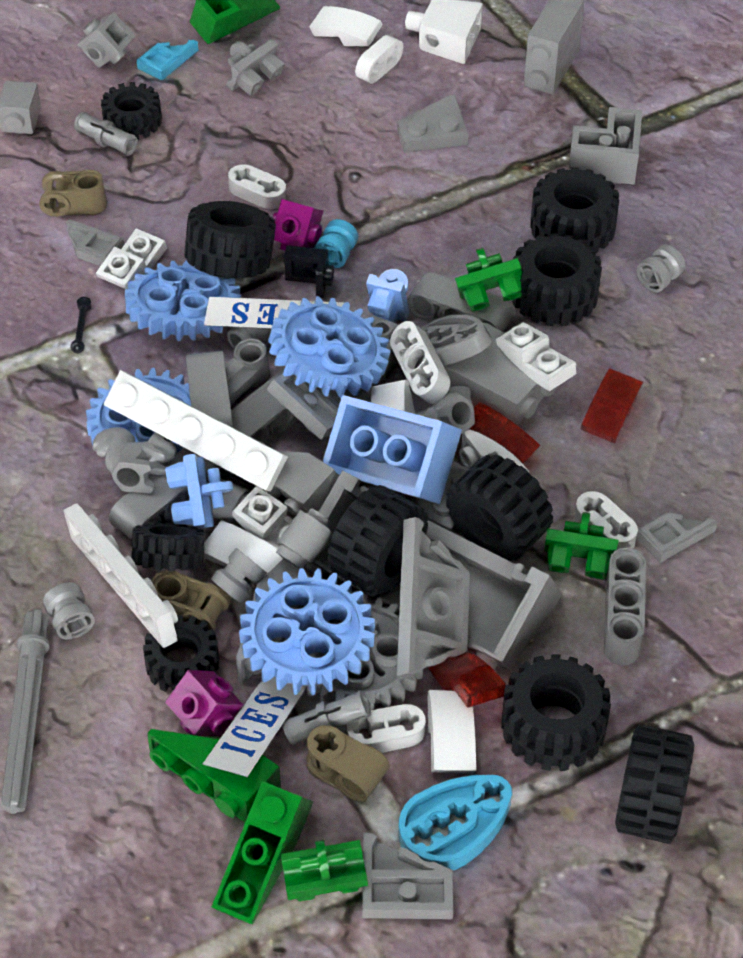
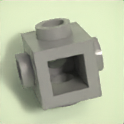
(106, 39)

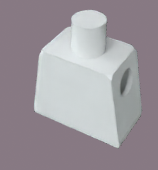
(447, 28)

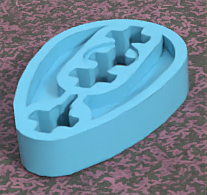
(461, 798)

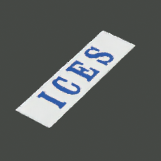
(246, 311)
(253, 728)

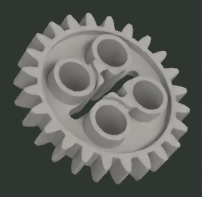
(380, 672)

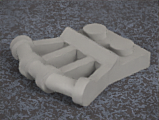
(313, 408)

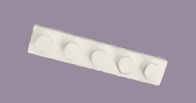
(195, 431)
(122, 575)

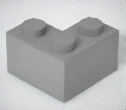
(611, 149)

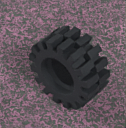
(141, 101)
(167, 546)
(189, 635)

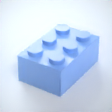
(392, 448)

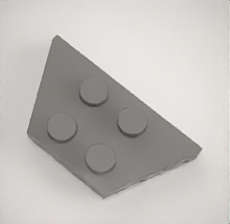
(431, 602)

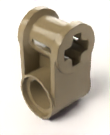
(75, 191)
(191, 596)
(346, 764)

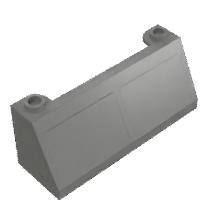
(504, 597)

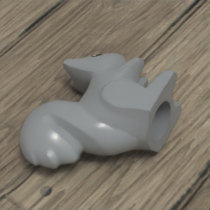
(453, 409)
(131, 460)

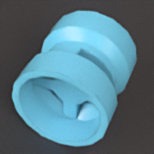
(338, 244)

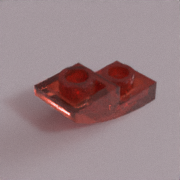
(611, 405)
(504, 432)
(469, 678)

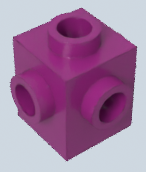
(297, 225)
(204, 703)

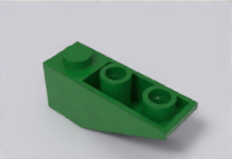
(222, 17)
(230, 791)
(256, 862)

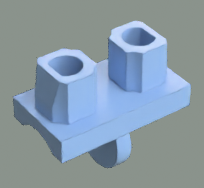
(388, 295)
(193, 475)

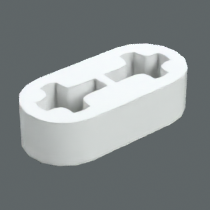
(379, 59)
(256, 186)
(609, 517)
(386, 728)

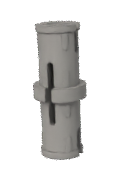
(105, 133)
(333, 714)

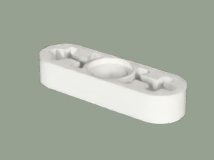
(439, 384)

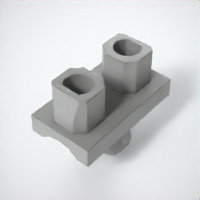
(249, 61)

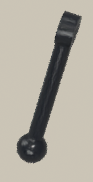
(83, 305)

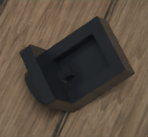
(309, 266)

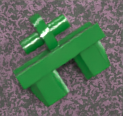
(488, 274)
(580, 541)
(324, 870)

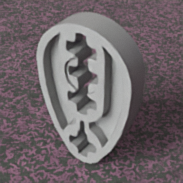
(456, 338)

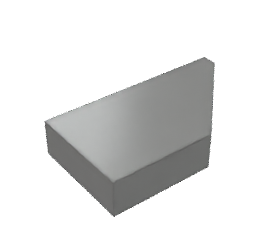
(91, 243)
(673, 534)

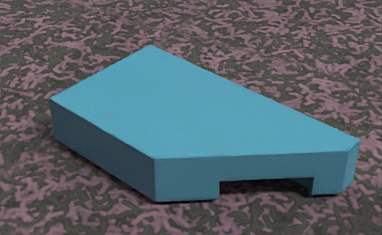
(164, 59)

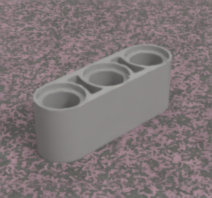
(439, 297)
(209, 385)
(625, 606)

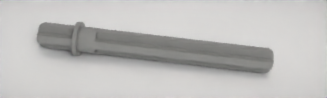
(32, 648)

